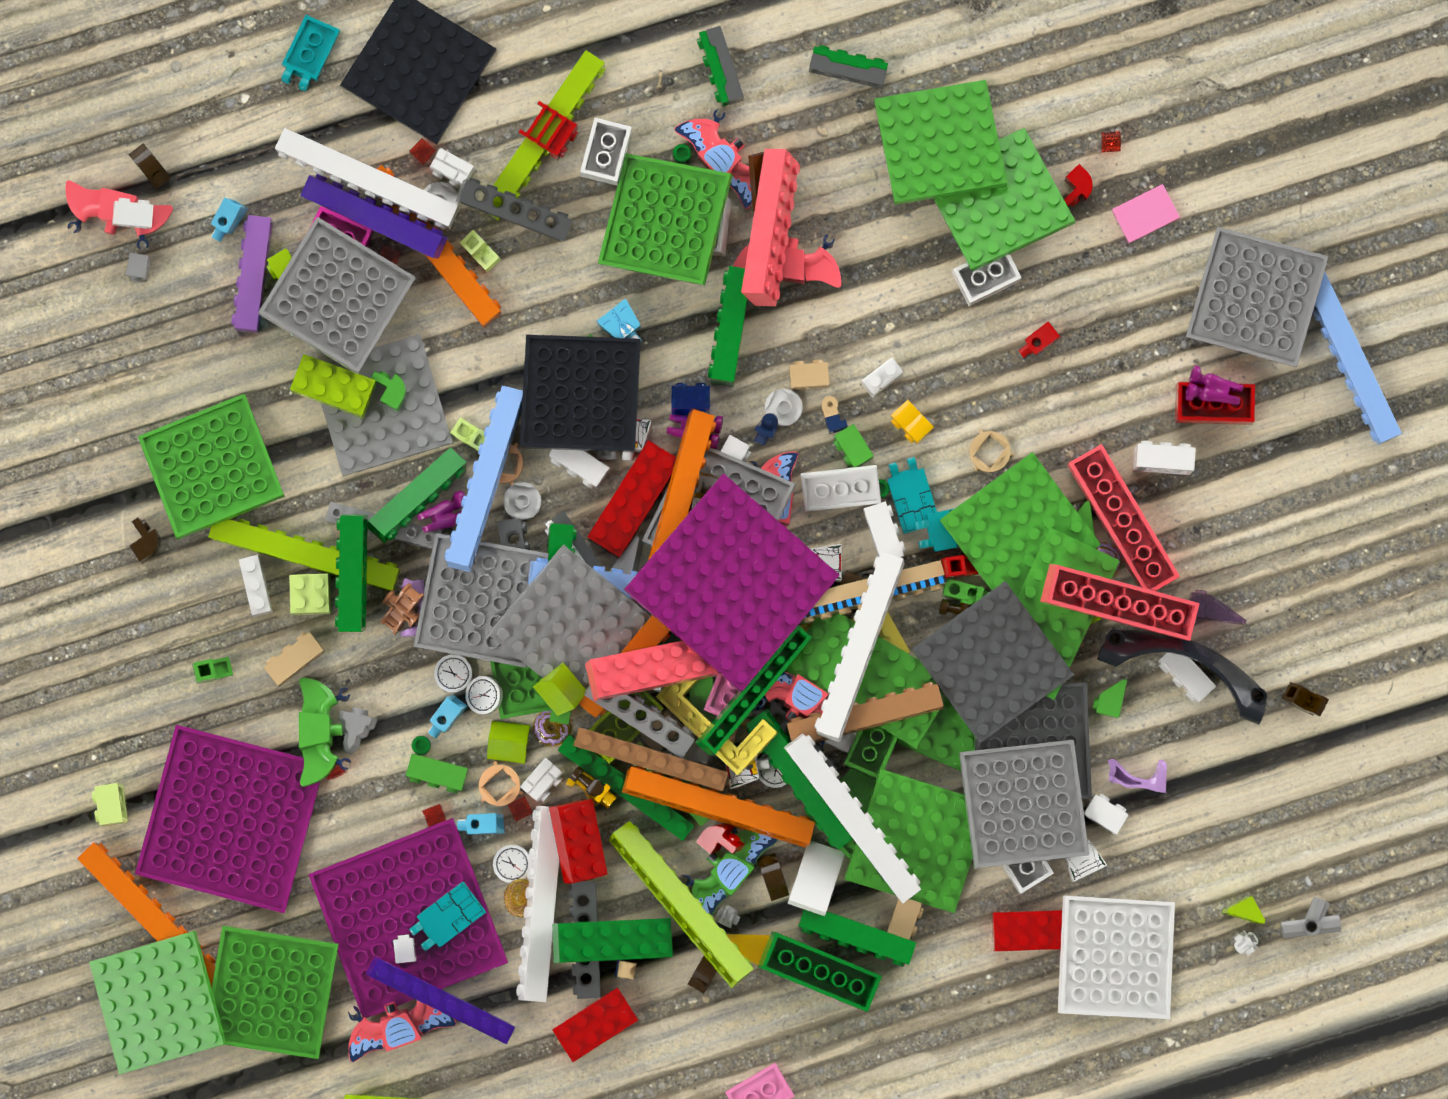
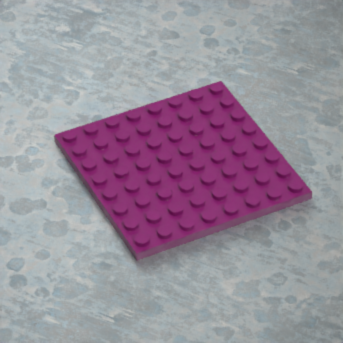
(731, 582)
(228, 820)
(378, 898)

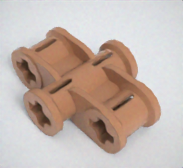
(401, 608)

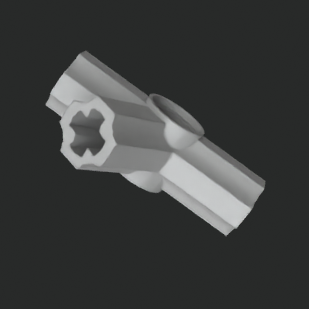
(1316, 914)

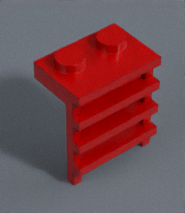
(560, 138)

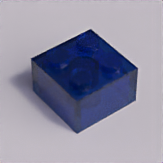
(687, 398)

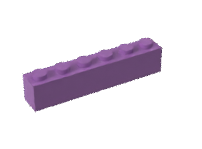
(253, 273)

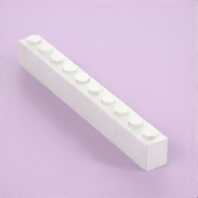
(366, 178)
(860, 646)
(852, 818)
(539, 909)

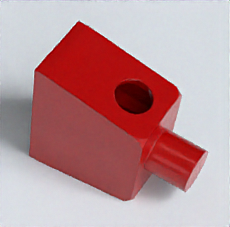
(1046, 334)

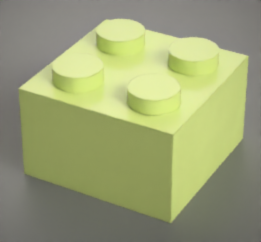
(310, 594)
(110, 804)

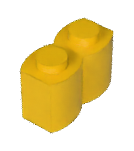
(911, 422)

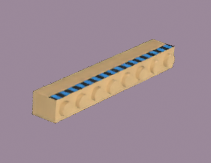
(848, 596)

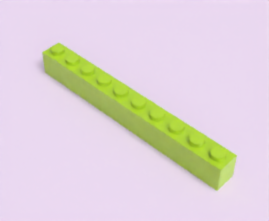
(565, 102)
(298, 551)
(681, 904)

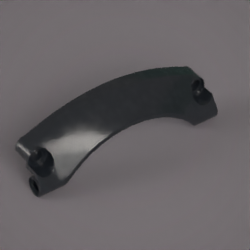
(1142, 642)

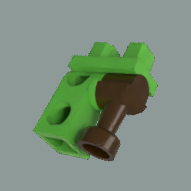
(961, 591)

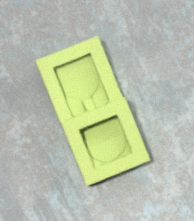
(480, 251)
(468, 433)

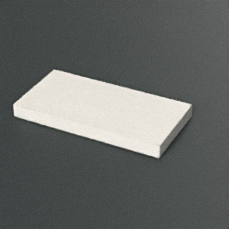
(840, 488)
(816, 878)

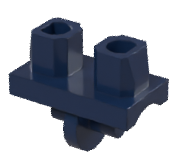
(766, 428)

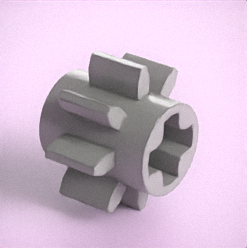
(728, 916)

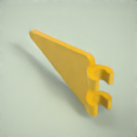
(750, 945)

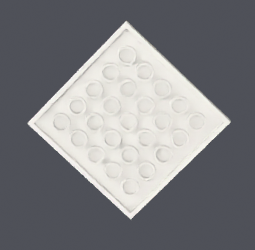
(1116, 957)

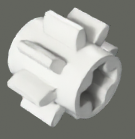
(1246, 943)

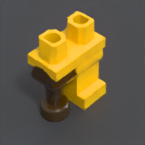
(592, 788)

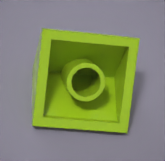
(560, 690)
(508, 742)
(1246, 910)

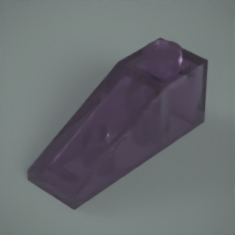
(1213, 609)

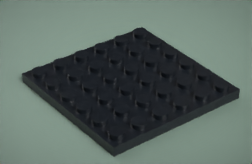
(418, 68)
(580, 393)

